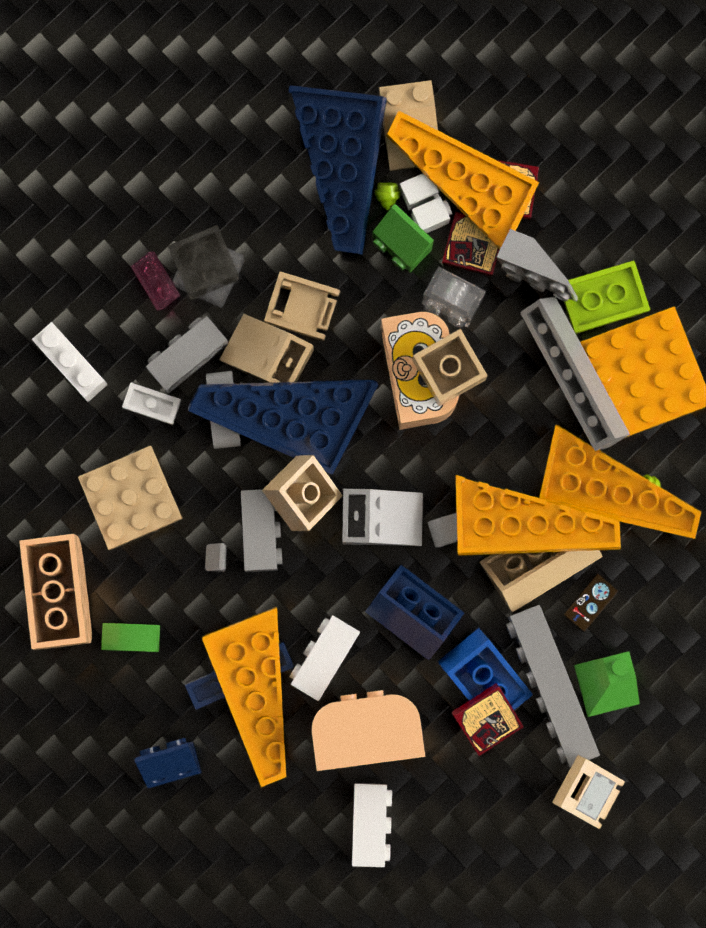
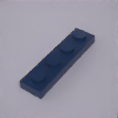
(208, 689)

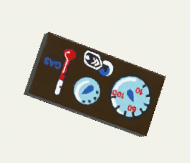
(590, 602)

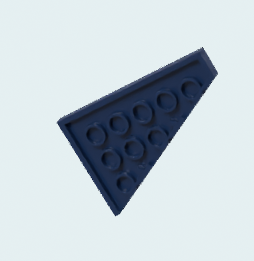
(343, 147)
(290, 416)

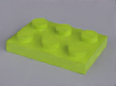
(606, 297)

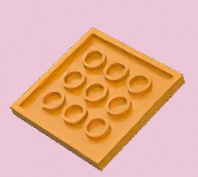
(648, 370)

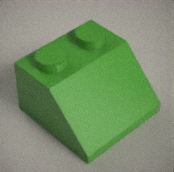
(402, 239)

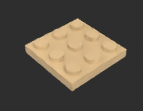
(130, 497)

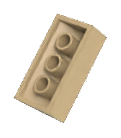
(528, 575)

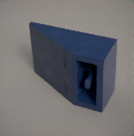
(169, 764)

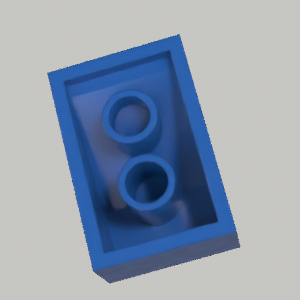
(479, 665)

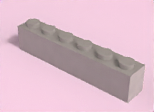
(575, 373)
(553, 685)

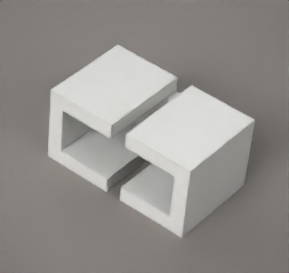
(431, 214)

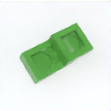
(130, 637)

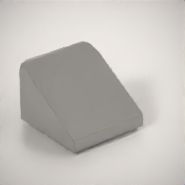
(216, 557)

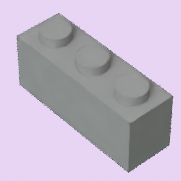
(186, 354)
(259, 532)

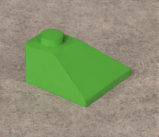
(607, 684)

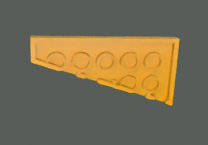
(475, 183)
(603, 486)
(514, 522)
(250, 677)

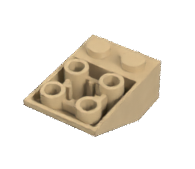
(266, 352)

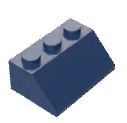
(414, 612)

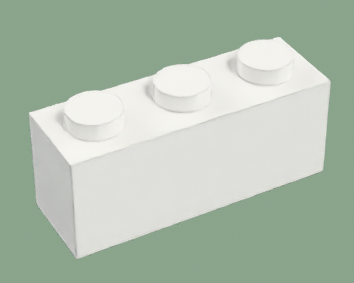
(69, 361)
(324, 657)
(371, 825)

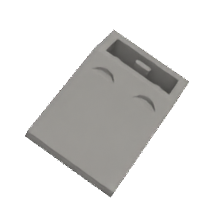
(527, 261)
(382, 517)

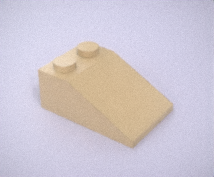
(415, 101)

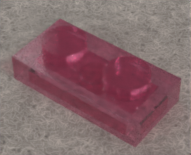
(155, 281)

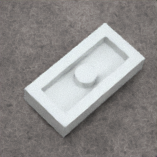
(151, 403)

